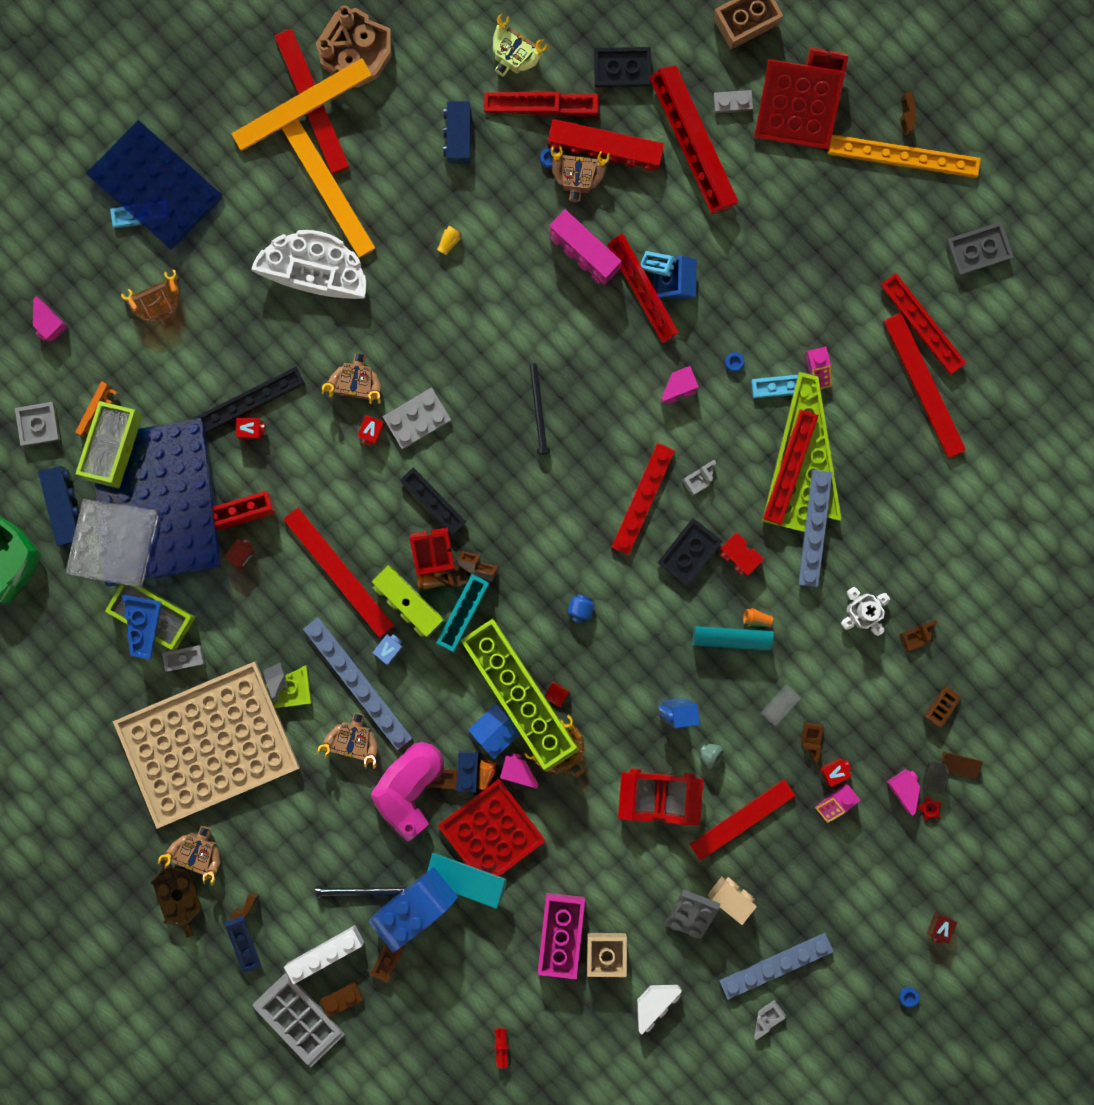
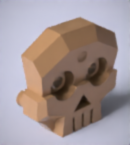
(352, 24)

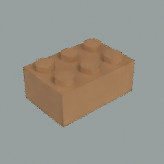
(746, 19)

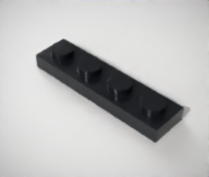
(433, 501)

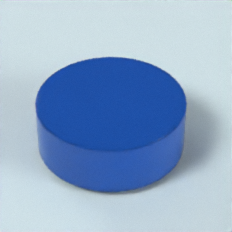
(546, 157)
(734, 362)
(909, 997)

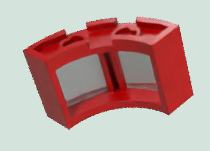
(662, 796)

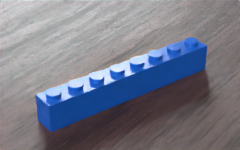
(679, 712)

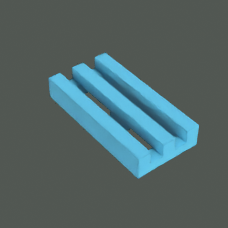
(670, 259)

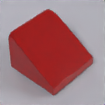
(556, 694)

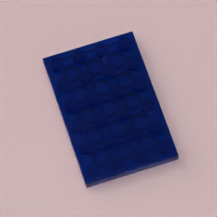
(154, 185)

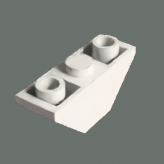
(654, 1004)

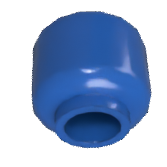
(581, 608)

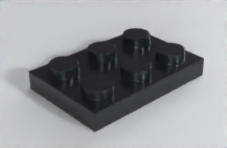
(622, 67)
(689, 552)

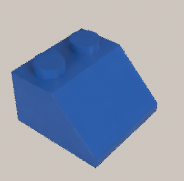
(681, 281)
(494, 731)

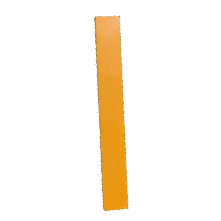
(302, 104)
(904, 156)
(328, 189)

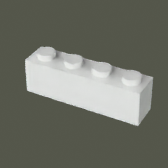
(324, 954)

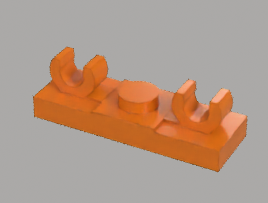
(102, 394)

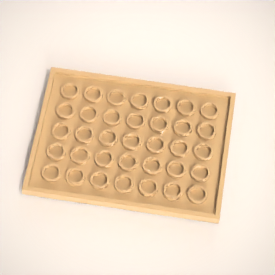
(206, 744)

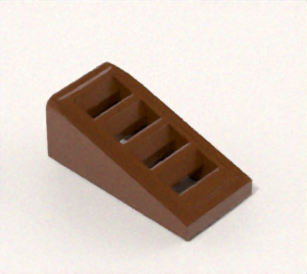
(937, 702)

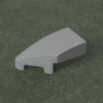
(699, 479)
(767, 1018)

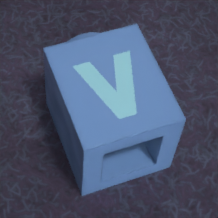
(388, 648)

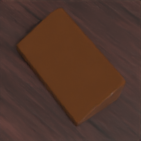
(961, 765)

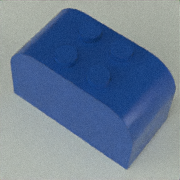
(413, 910)

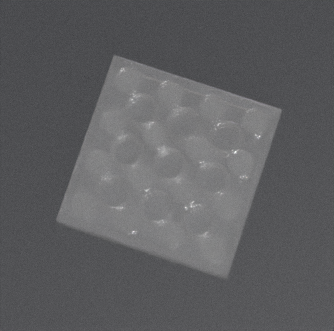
(112, 542)

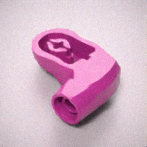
(403, 784)

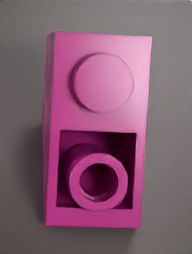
(680, 383)

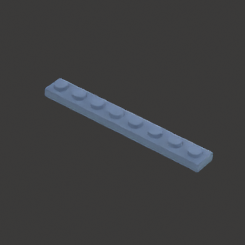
(357, 683)

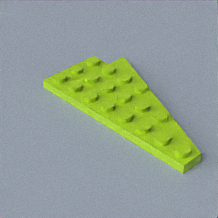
(817, 457)

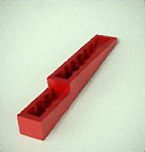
(542, 103)

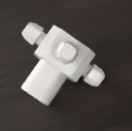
(857, 611)

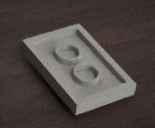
(416, 418)

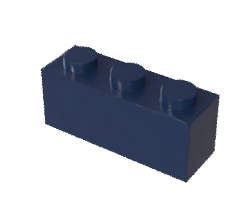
(457, 132)

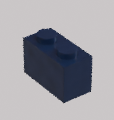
(467, 771)

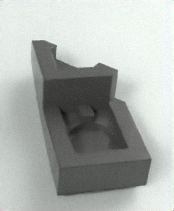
(275, 680)

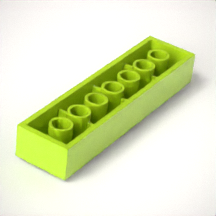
(519, 695)

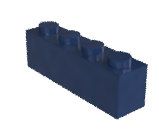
(60, 503)

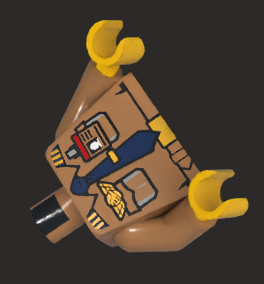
(578, 173)
(354, 381)
(352, 741)
(195, 853)

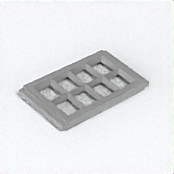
(298, 1019)

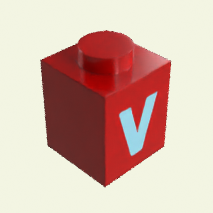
(250, 428)
(370, 430)
(836, 771)

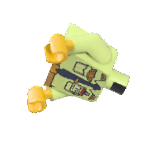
(514, 50)

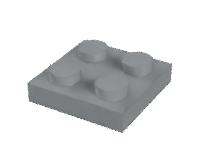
(37, 424)

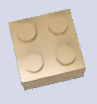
(731, 900)
(606, 955)

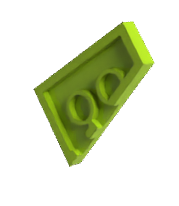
(298, 689)

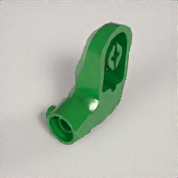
(17, 560)

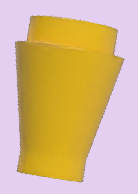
(449, 240)

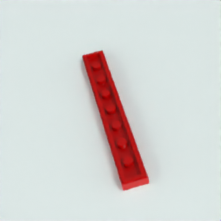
(318, 117)
(924, 385)
(338, 572)

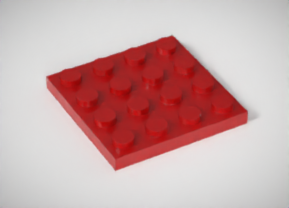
(799, 104)
(492, 830)

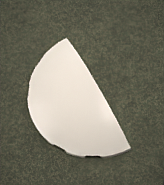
(312, 264)

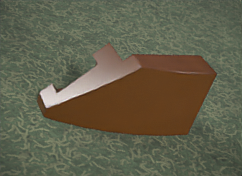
(453, 577)

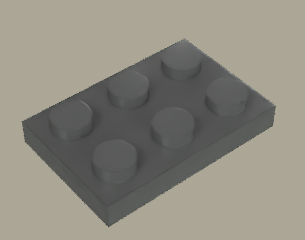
(979, 248)
(692, 914)

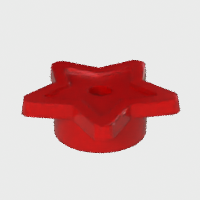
(934, 811)

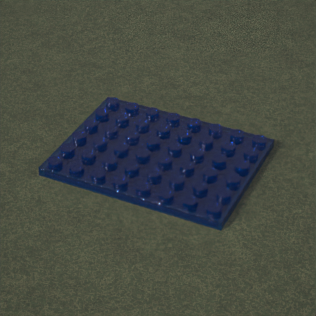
(172, 476)

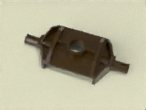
(177, 911)

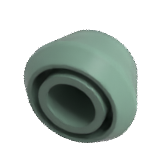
(711, 755)

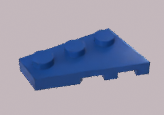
(142, 624)

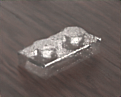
(780, 705)

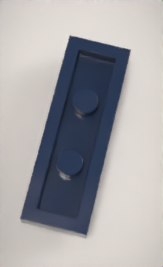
(242, 944)

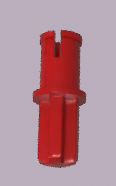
(501, 1047)

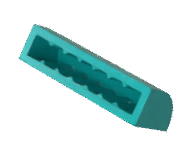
(463, 613)
(732, 638)
(470, 881)

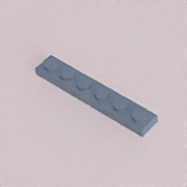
(815, 528)
(776, 966)

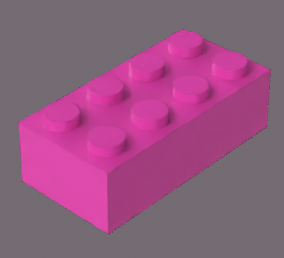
(584, 247)
(561, 936)

